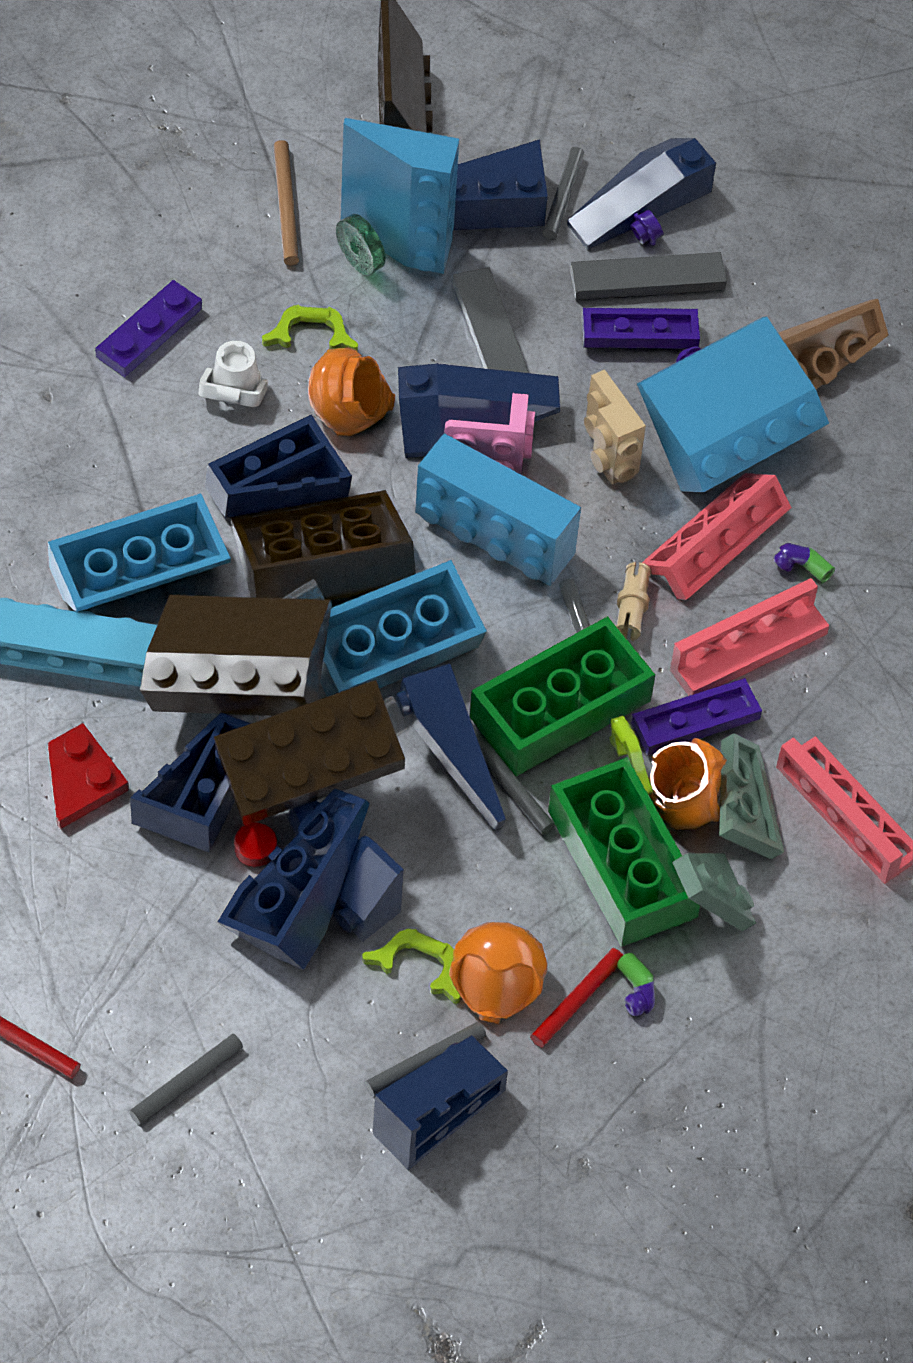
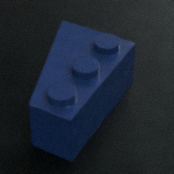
(502, 190)
(278, 472)
(190, 794)
(436, 1100)

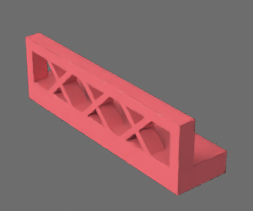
(719, 533)
(748, 639)
(842, 812)

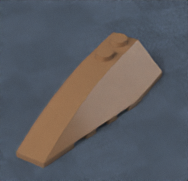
(835, 340)

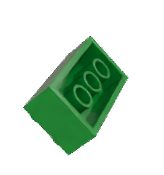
(561, 696)
(622, 850)

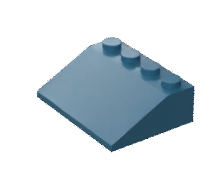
(403, 188)
(731, 406)

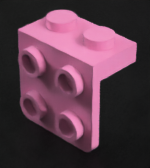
(497, 441)

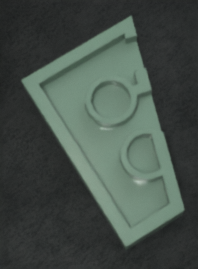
(746, 800)
(713, 886)

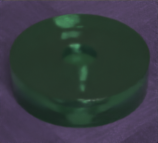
(360, 244)

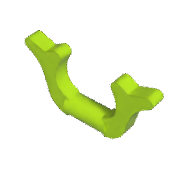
(298, 313)
(626, 743)
(413, 939)

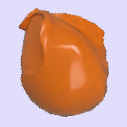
(348, 391)
(694, 772)
(498, 970)

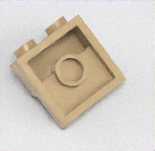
(615, 430)

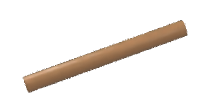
(286, 203)

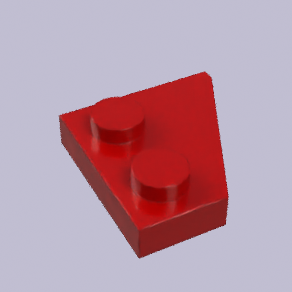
(82, 775)

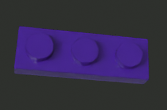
(148, 328)
(640, 328)
(696, 716)

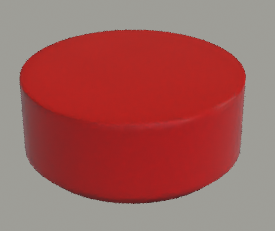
(254, 844)

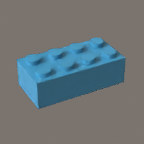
(497, 509)
(400, 630)

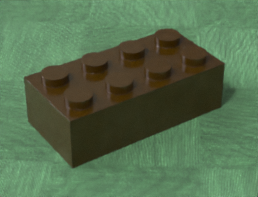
(309, 752)

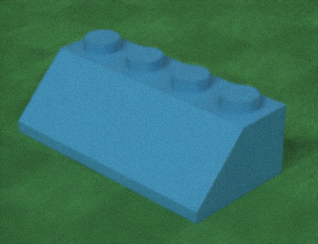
(136, 553)

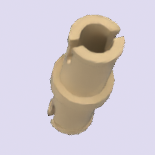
(633, 600)

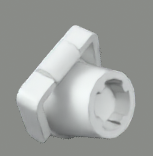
(234, 376)

